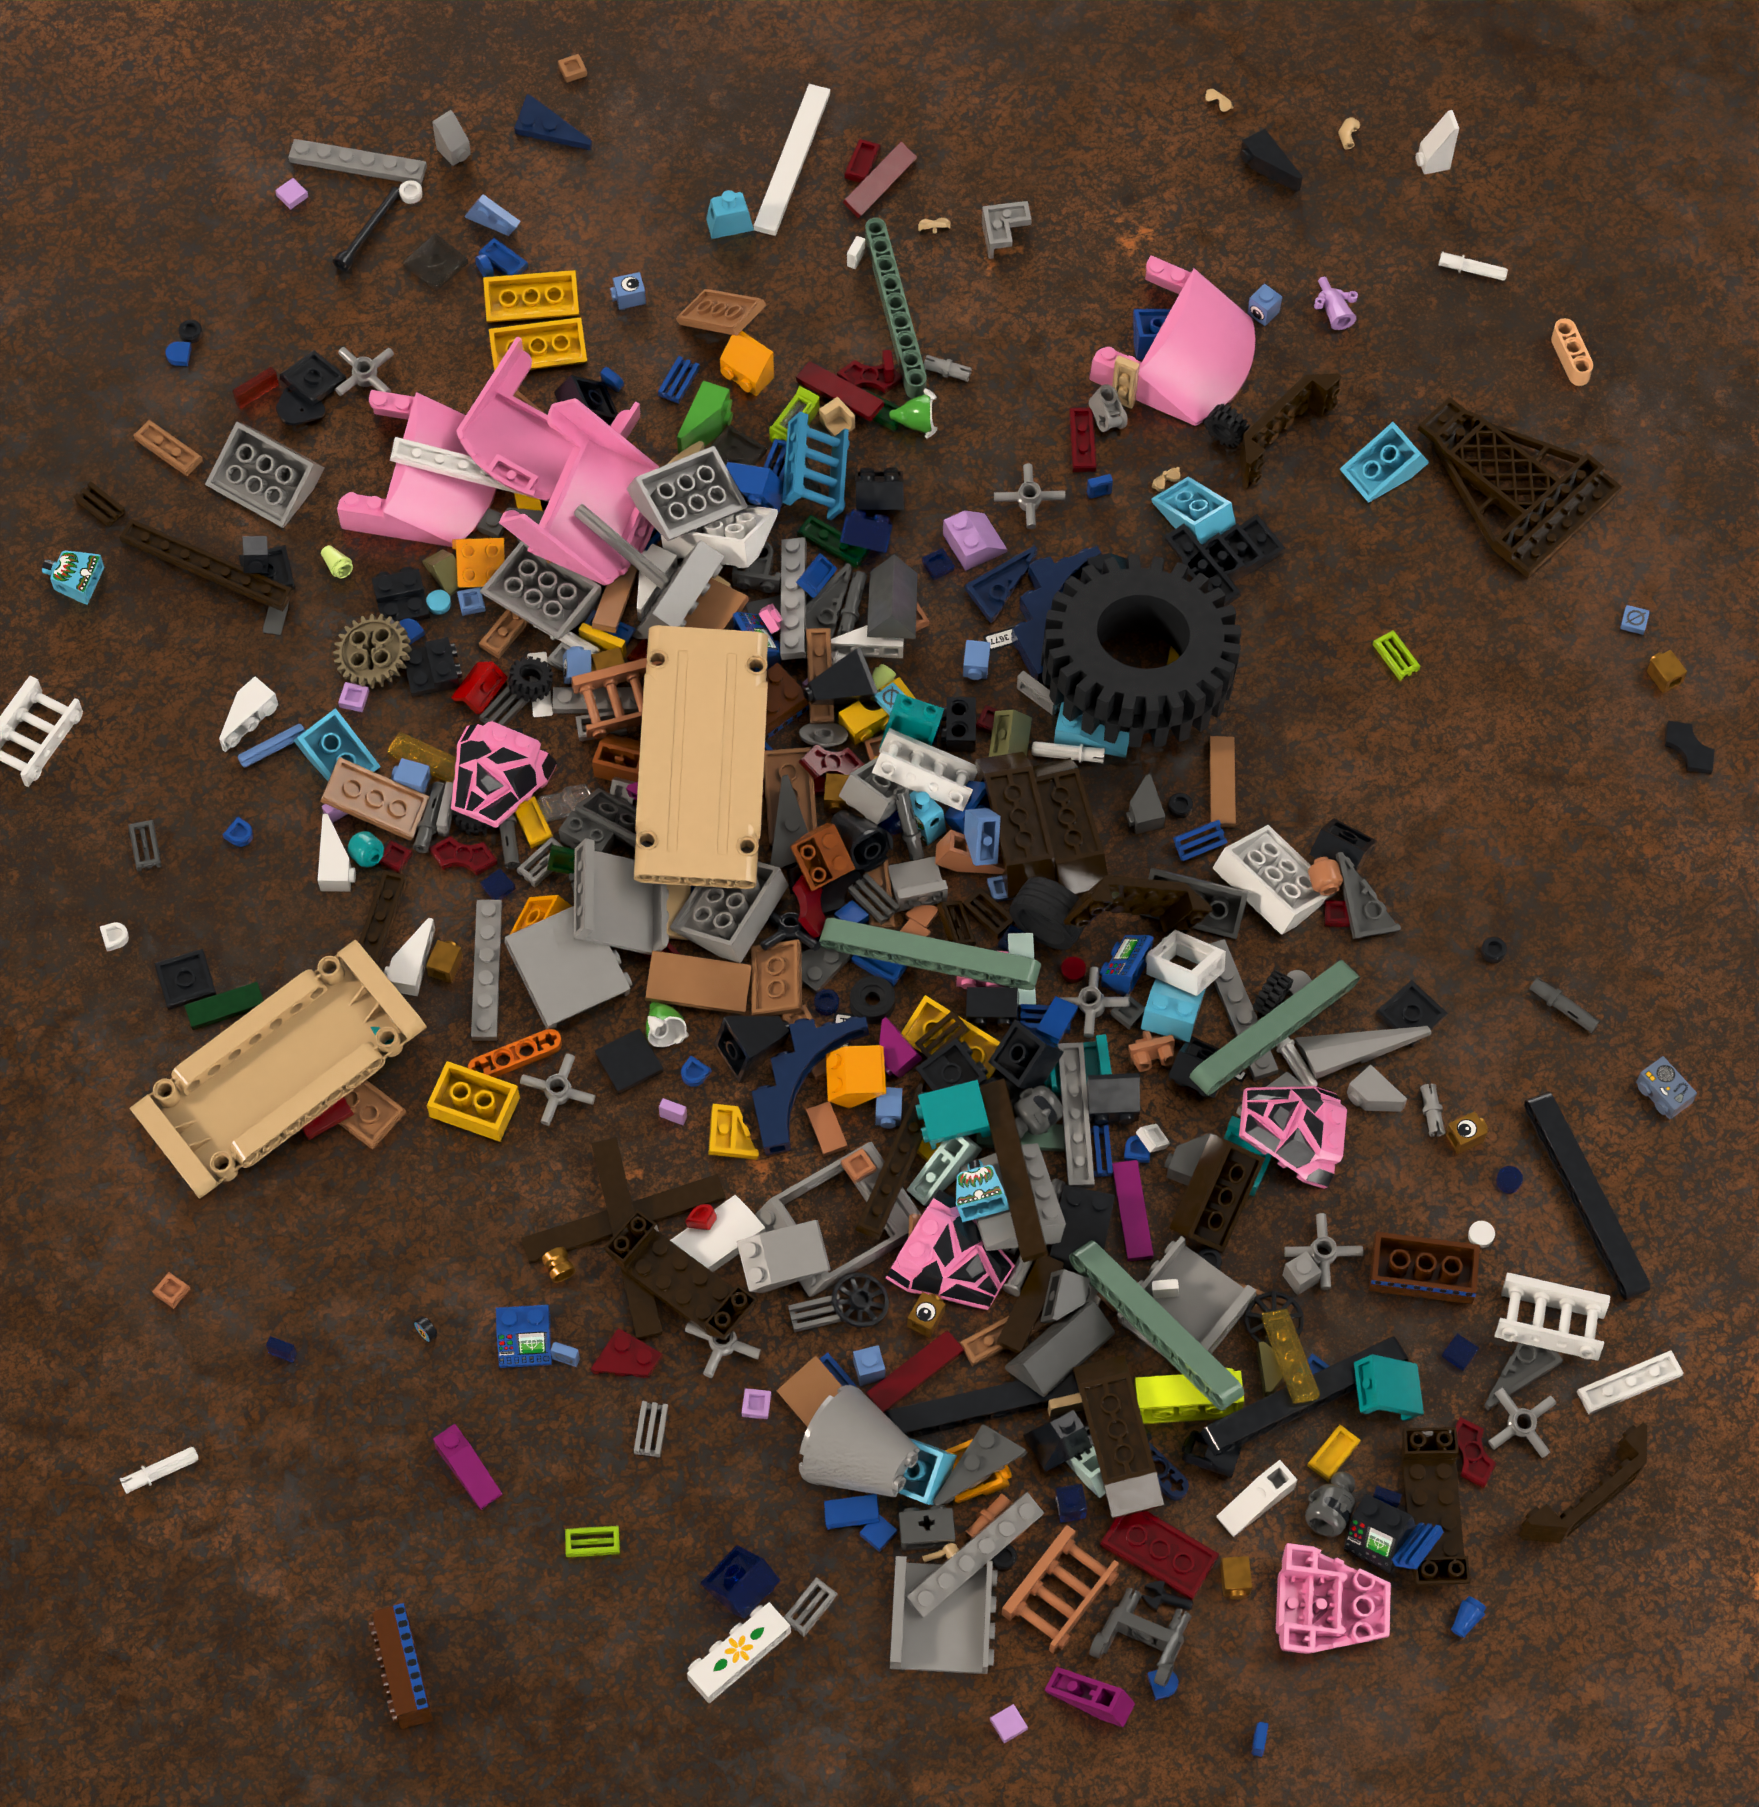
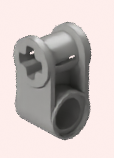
(1107, 408)

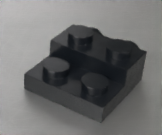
(401, 595)
(433, 668)
(952, 1067)

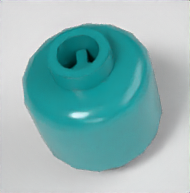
(365, 849)

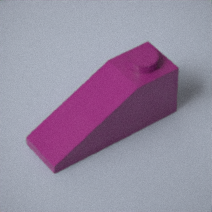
(466, 1466)
(1091, 1696)

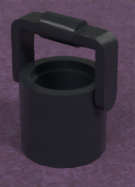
(1222, 1464)

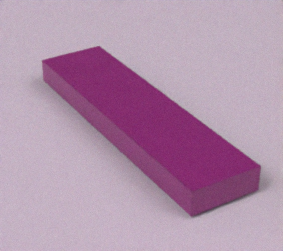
(1132, 1210)

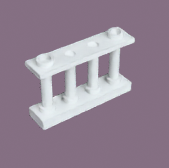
(18, 712)
(925, 769)
(1556, 1296)

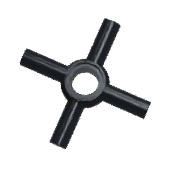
(788, 929)

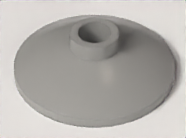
(823, 734)

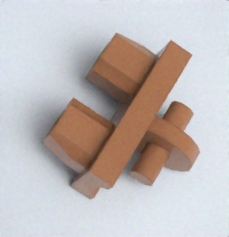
(1150, 1049)

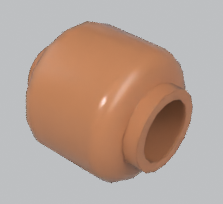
(1325, 876)

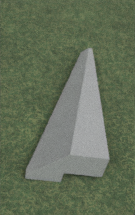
(1336, 1051)

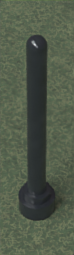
(344, 259)

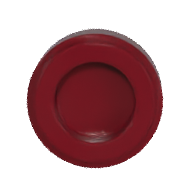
(1073, 969)

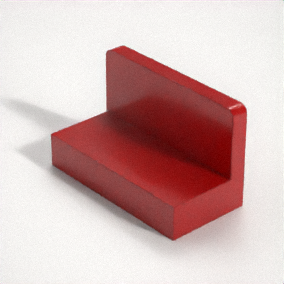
(480, 686)

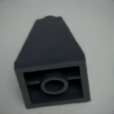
(843, 682)
(749, 1042)

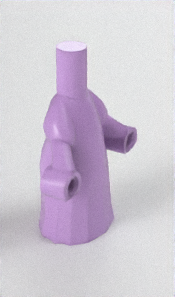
(1335, 305)

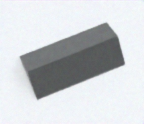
(892, 600)
(611, 814)
(1226, 902)
(1061, 1348)

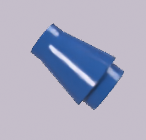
(1468, 1615)

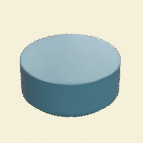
(438, 602)

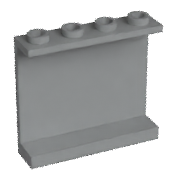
(614, 906)
(565, 972)
(1207, 1298)
(953, 1633)

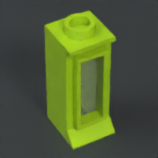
(802, 401)

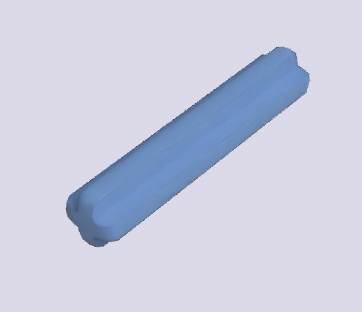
(270, 746)

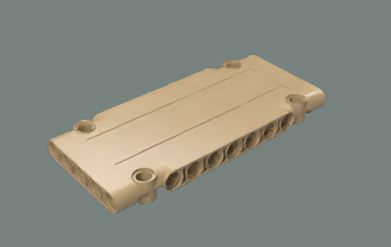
(701, 757)
(277, 1068)

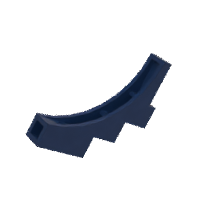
(1047, 580)
(811, 1045)

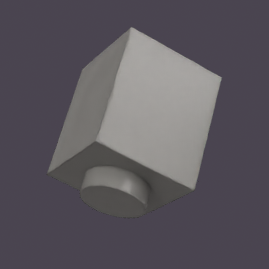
(1301, 1273)

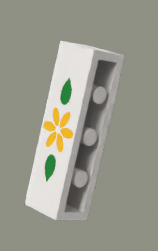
(738, 1652)

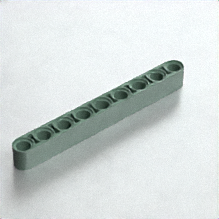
(888, 277)
(930, 954)
(1274, 1027)
(1157, 1325)

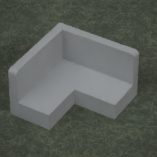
(998, 221)

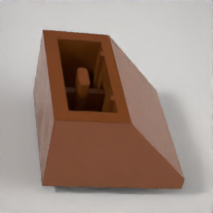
(617, 758)
(822, 856)

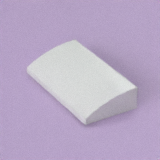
(719, 1243)

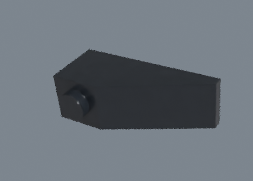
(1268, 159)

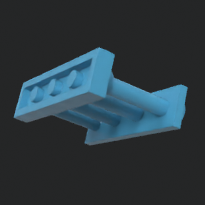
(796, 469)

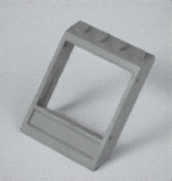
(775, 1216)

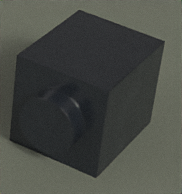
(255, 554)

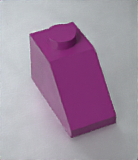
(898, 1052)

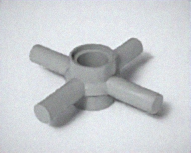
(364, 364)
(1031, 488)
(1097, 1008)
(561, 1097)
(1328, 1243)
(722, 1350)
(1531, 1417)

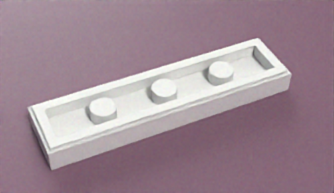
(1630, 1382)

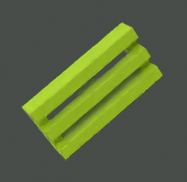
(1414, 665)
(597, 1551)

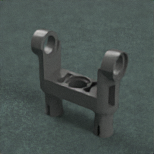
(1125, 1622)

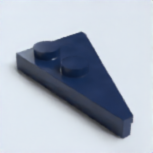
(542, 123)
(996, 586)

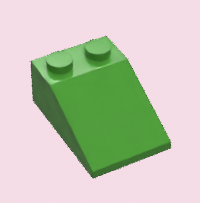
(706, 417)

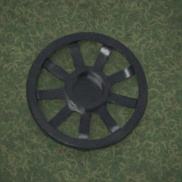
(1273, 1294)
(859, 1300)

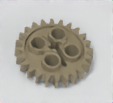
(393, 649)

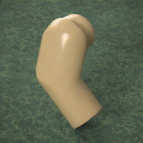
(1350, 125)

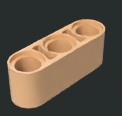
(1572, 361)

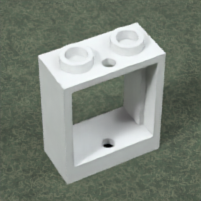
(1208, 957)

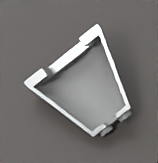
(855, 1446)

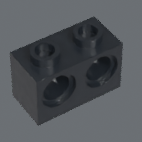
(962, 724)

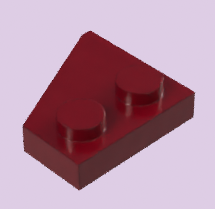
(627, 1356)

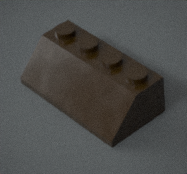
(1217, 1193)

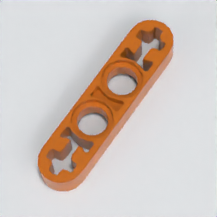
(513, 1052)

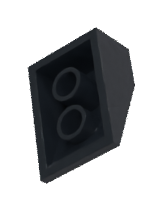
(1086, 1219)

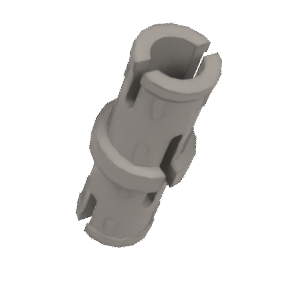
(947, 368)
(1432, 1110)

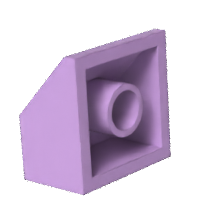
(972, 538)

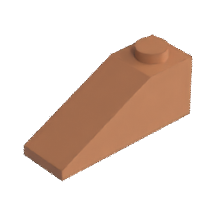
(954, 854)

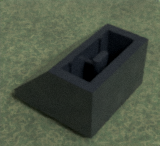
(879, 489)

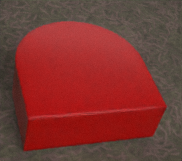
(701, 1217)

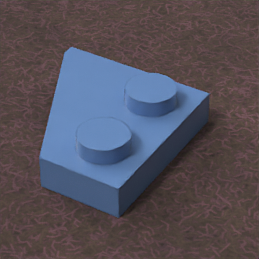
(492, 216)

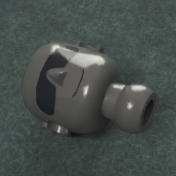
(1037, 1110)
(1331, 1505)

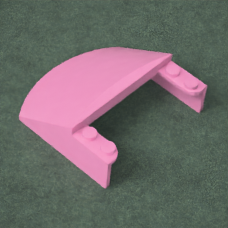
(1198, 352)
(514, 438)
(594, 476)
(420, 502)

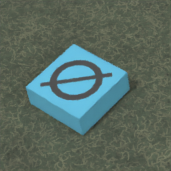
(887, 697)

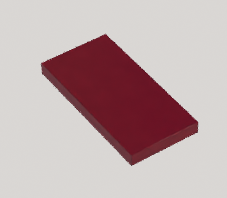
(1161, 1551)

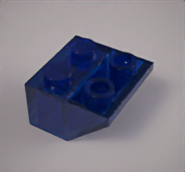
(866, 531)

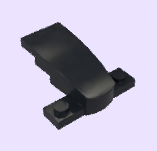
(1226, 555)

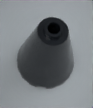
(864, 840)

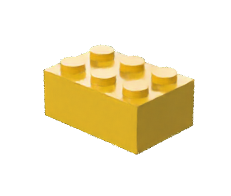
(473, 1101)

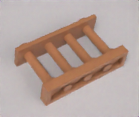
(609, 679)
(1033, 1585)

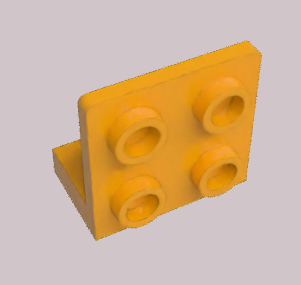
(477, 560)

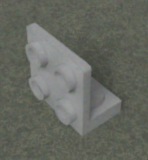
(917, 883)

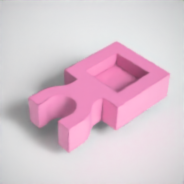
(771, 618)

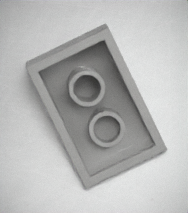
(870, 793)
(783, 1256)

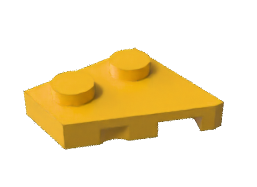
(729, 1134)

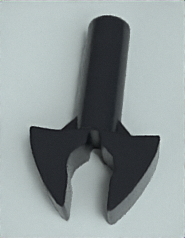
(1164, 1597)

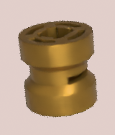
(558, 1263)

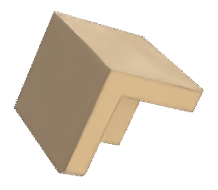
(836, 417)

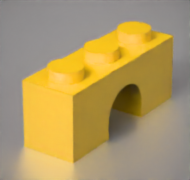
(865, 723)

